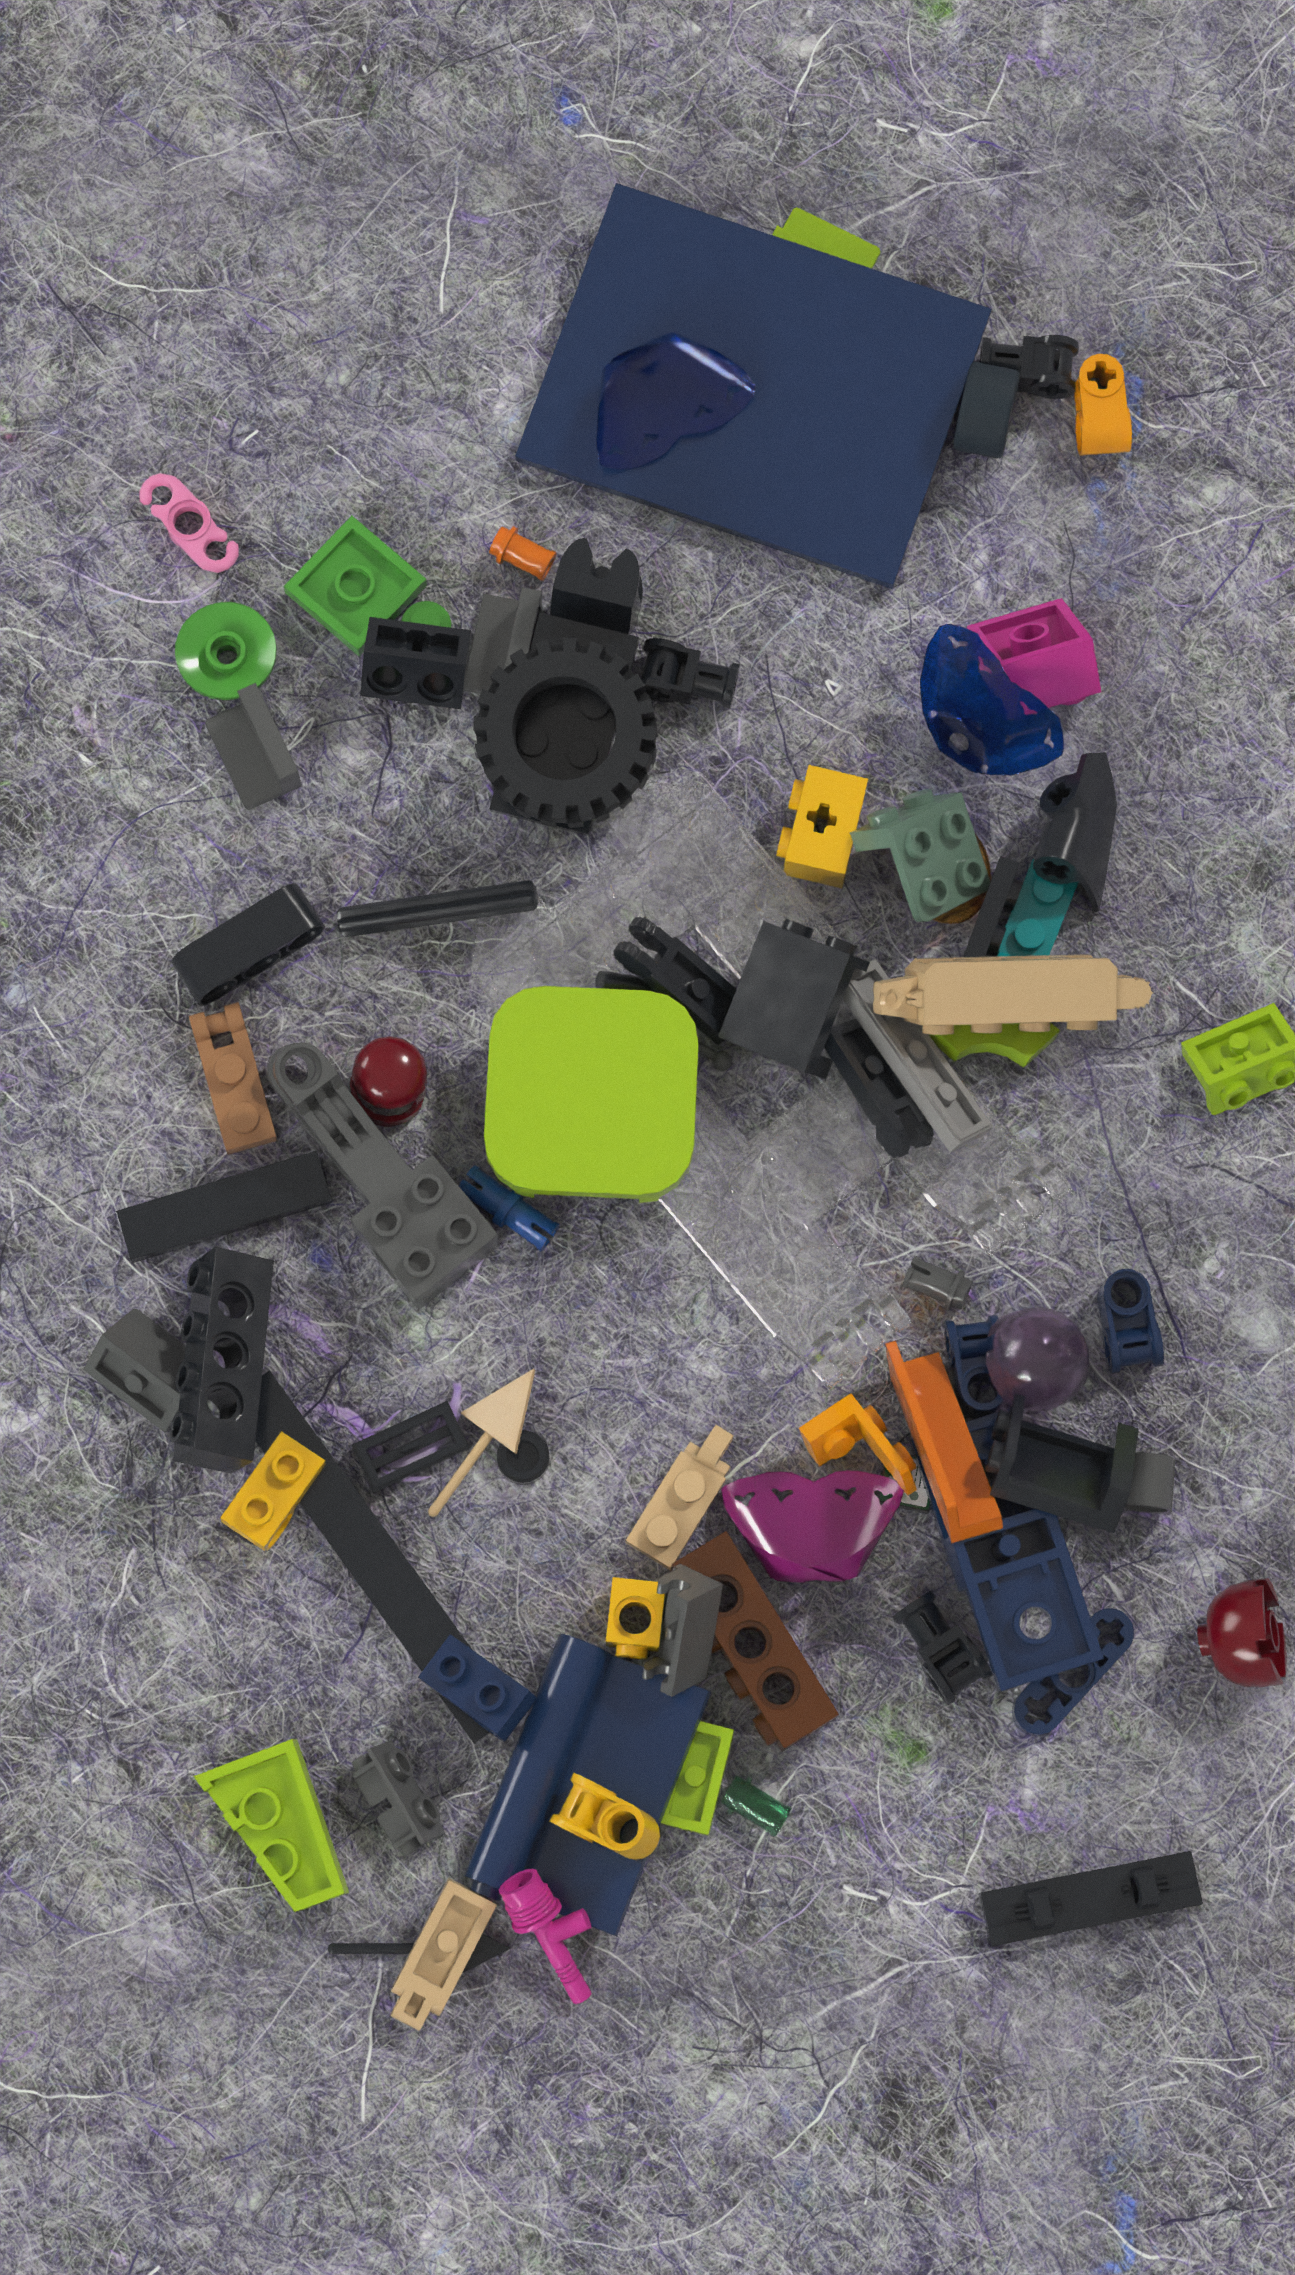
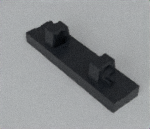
(1090, 1898)

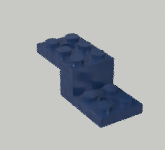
(1015, 1571)

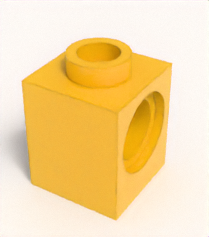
(631, 1593)

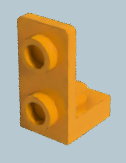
(844, 1424)

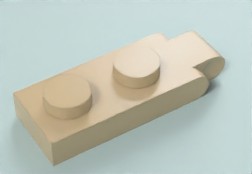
(440, 1953)

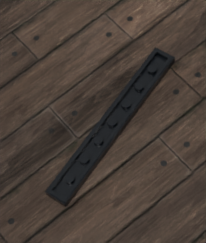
(363, 1543)

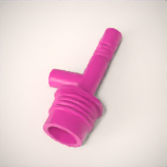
(533, 1909)

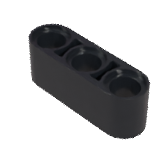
(248, 944)

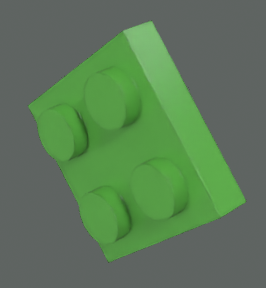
(354, 580)

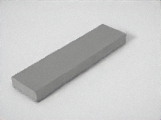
(918, 1065)

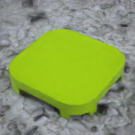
(591, 1093)

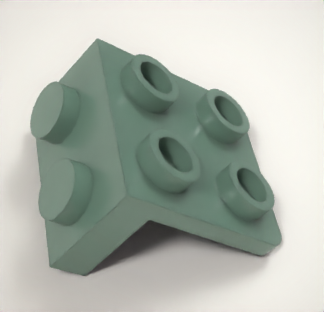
(931, 851)

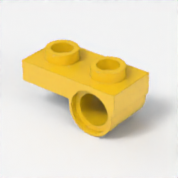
(273, 1492)

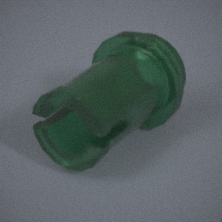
(755, 1805)

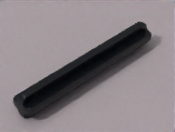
(437, 908)

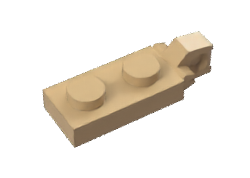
(682, 1499)

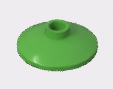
(220, 629)

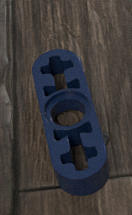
(1056, 1710)

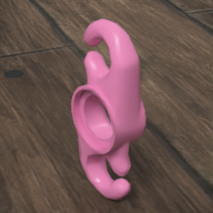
(193, 544)

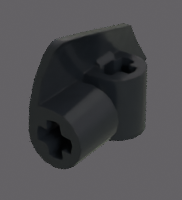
(1081, 829)

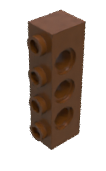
(809, 1705)

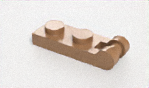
(233, 1080)

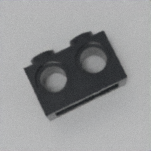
(415, 663)

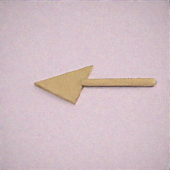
(501, 1418)

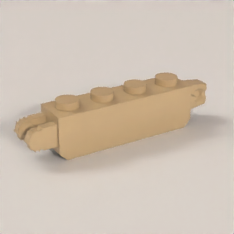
(1009, 990)

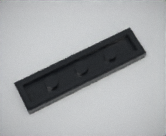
(224, 1206)

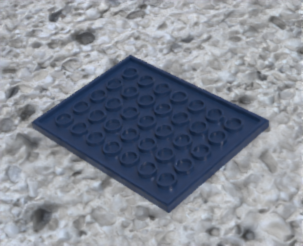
(845, 366)

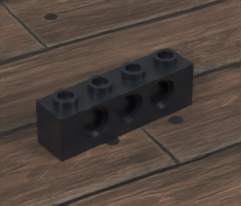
(245, 1288)

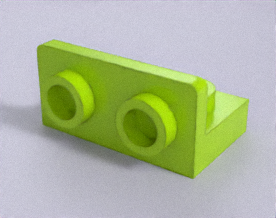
(1243, 1058)

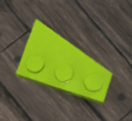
(281, 1821)

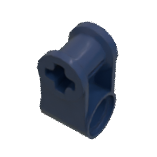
(1129, 1325)
(967, 1357)

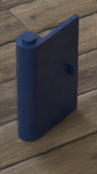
(610, 1727)

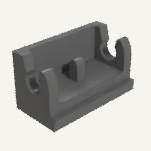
(686, 1629)

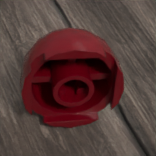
(1245, 1635)

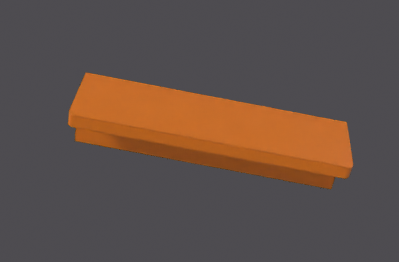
(944, 1445)

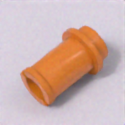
(522, 553)

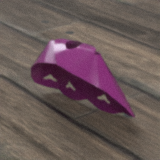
(814, 1529)

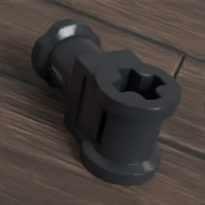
(1036, 363)
(685, 674)
(944, 1649)

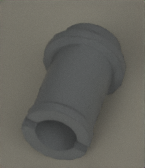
(938, 1283)

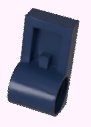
(477, 1688)

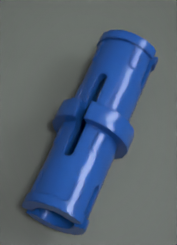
(508, 1208)

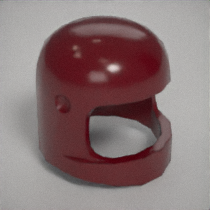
(389, 1076)

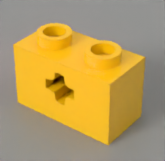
(830, 797)

